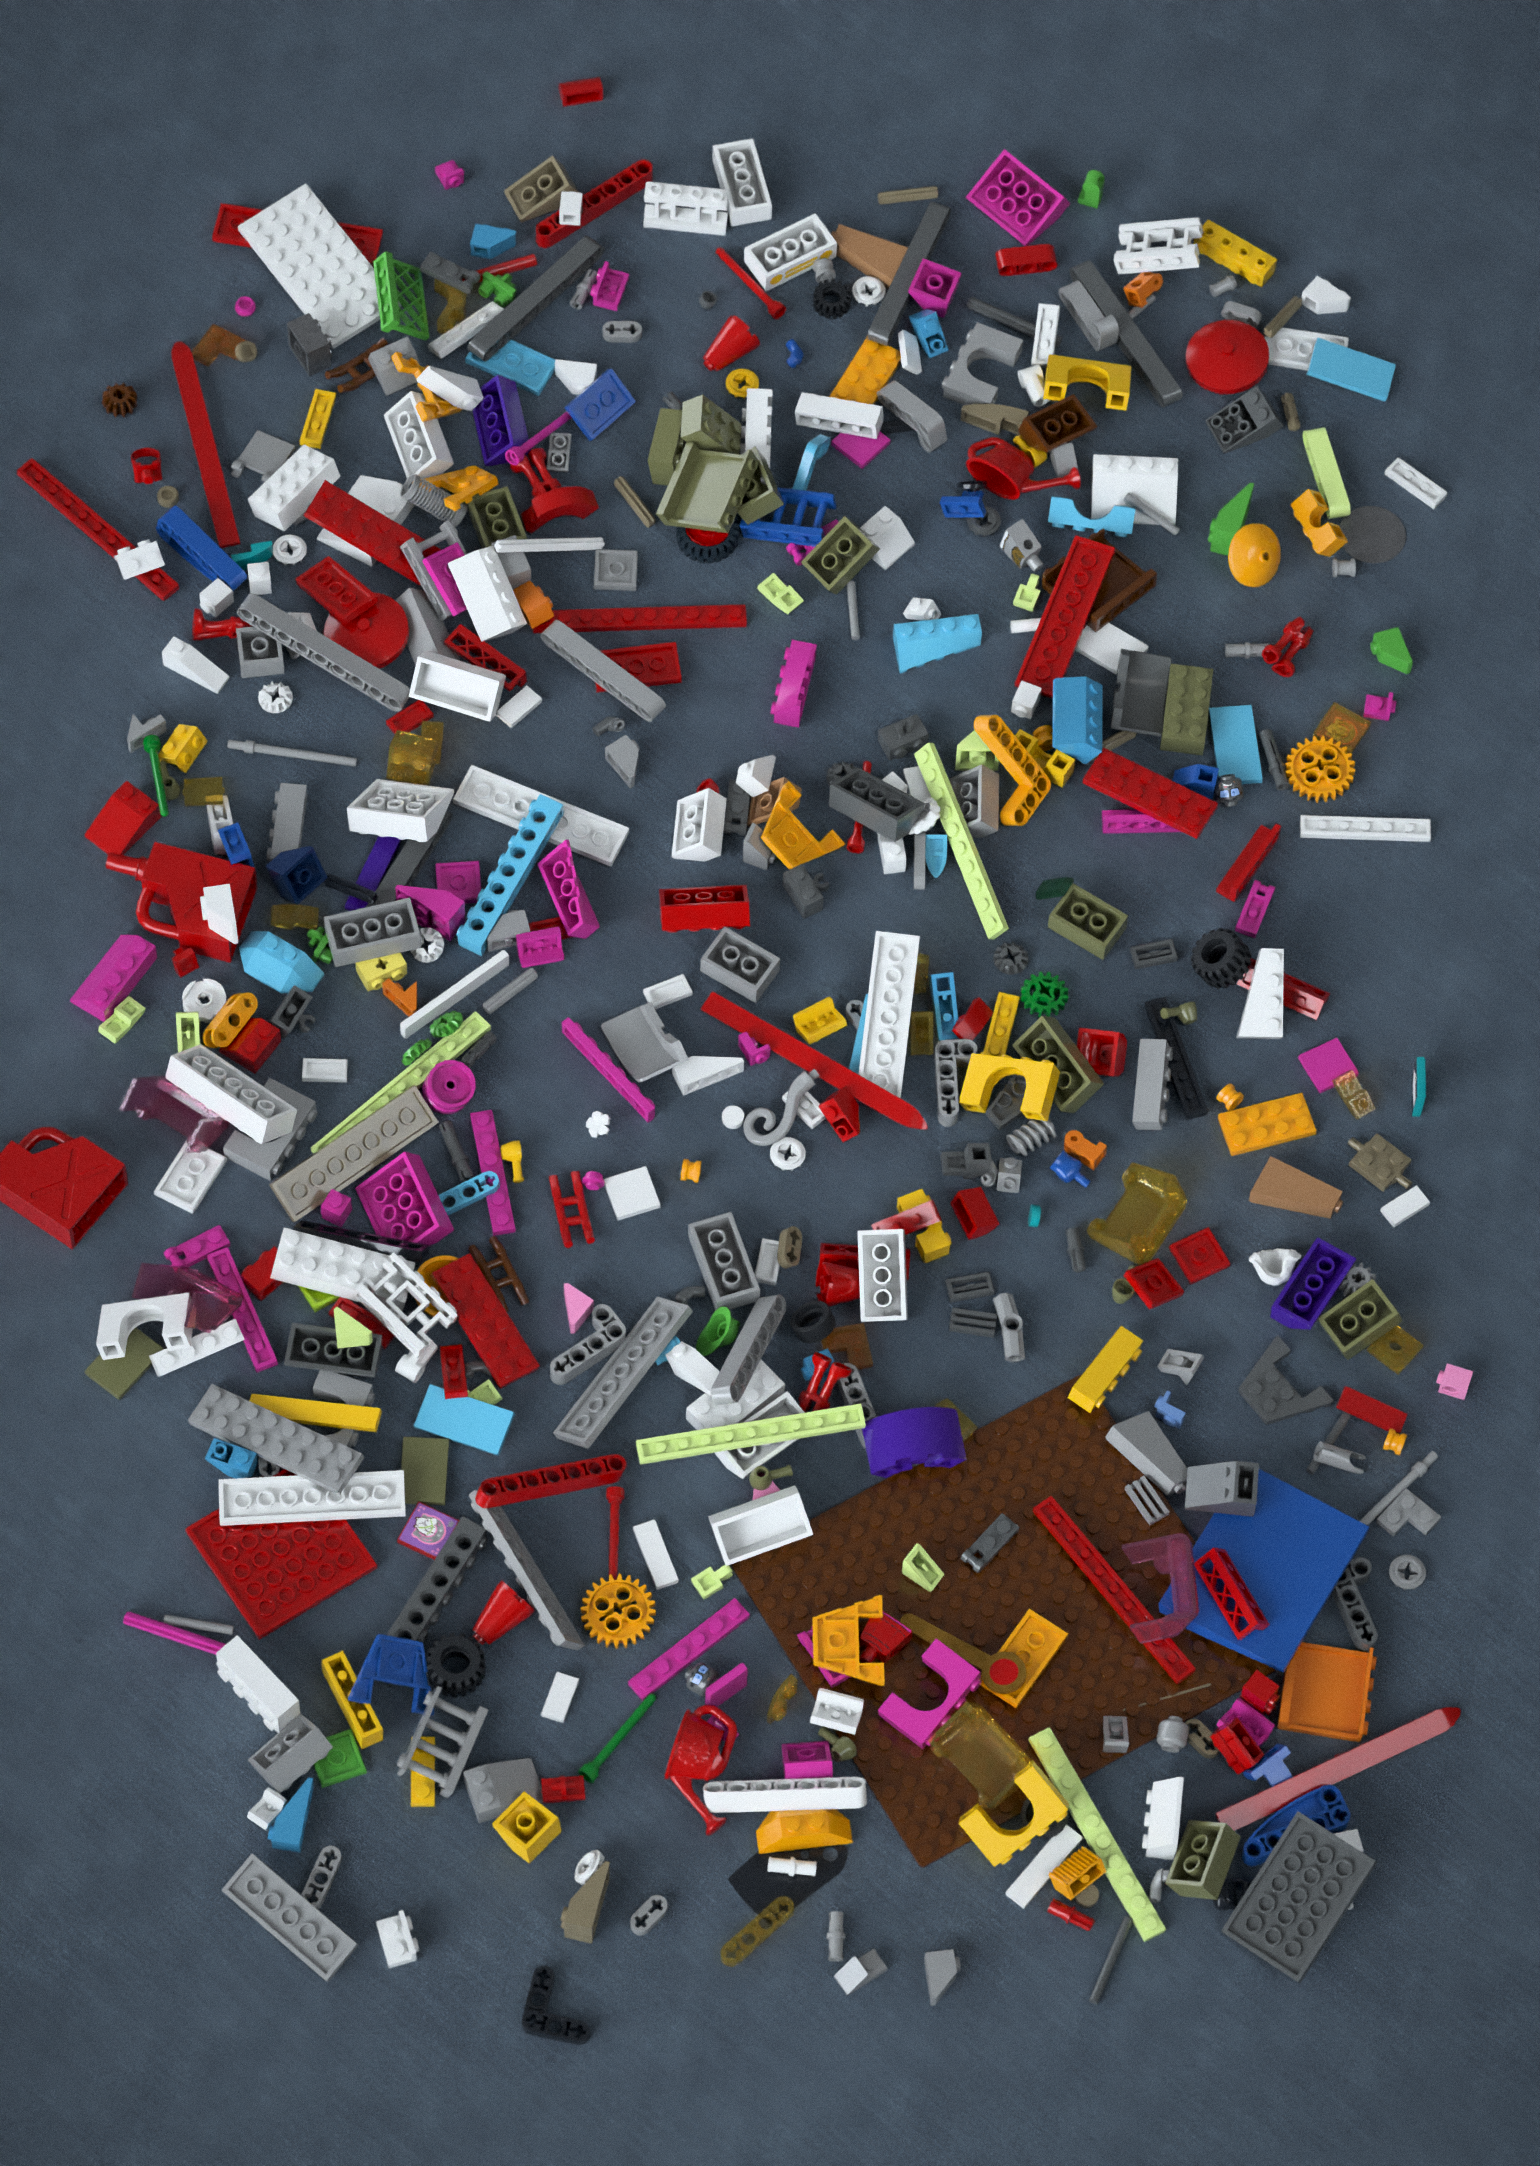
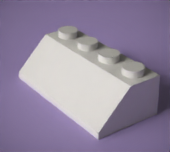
(418, 443)
(487, 593)
(882, 1275)
(744, 1460)

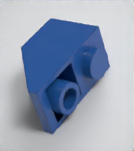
(1198, 779)

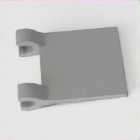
(264, 455)

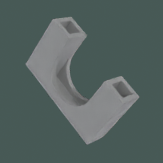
(981, 343)
(269, 1157)
(343, 1390)

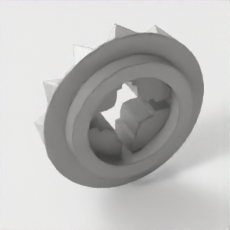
(1416, 1568)

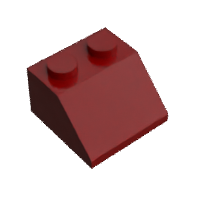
(253, 1044)

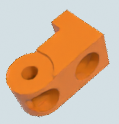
(1142, 287)
(1083, 1149)

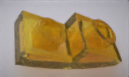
(434, 731)
(288, 915)
(1353, 1095)
(778, 1705)

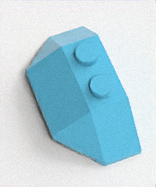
(278, 963)

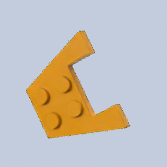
(435, 406)
(463, 484)
(790, 838)
(838, 1641)

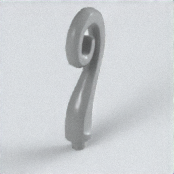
(798, 1088)

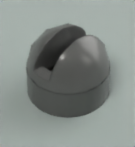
(705, 299)

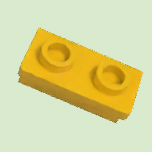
(183, 747)
(818, 1020)

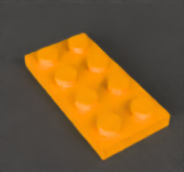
(867, 373)
(1266, 1124)
(1036, 1644)

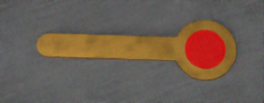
(1000, 1672)

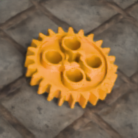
(1323, 785)
(628, 1628)

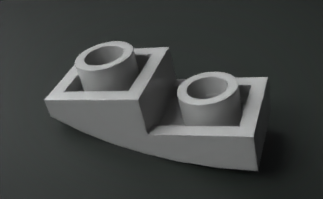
(559, 452)

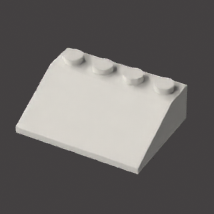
(1146, 478)
(383, 497)
(399, 810)

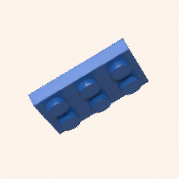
(600, 404)

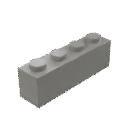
(287, 819)
(1151, 1084)

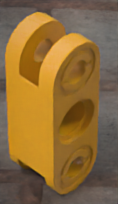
(240, 1009)

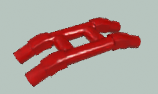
(578, 1199)

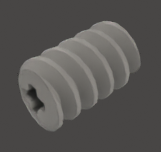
(1029, 1135)

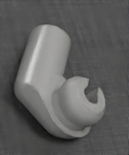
(1156, 1885)

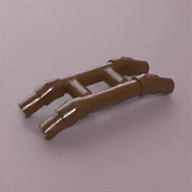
(350, 368)
(502, 1259)

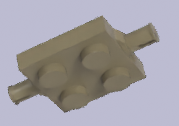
(1380, 1162)

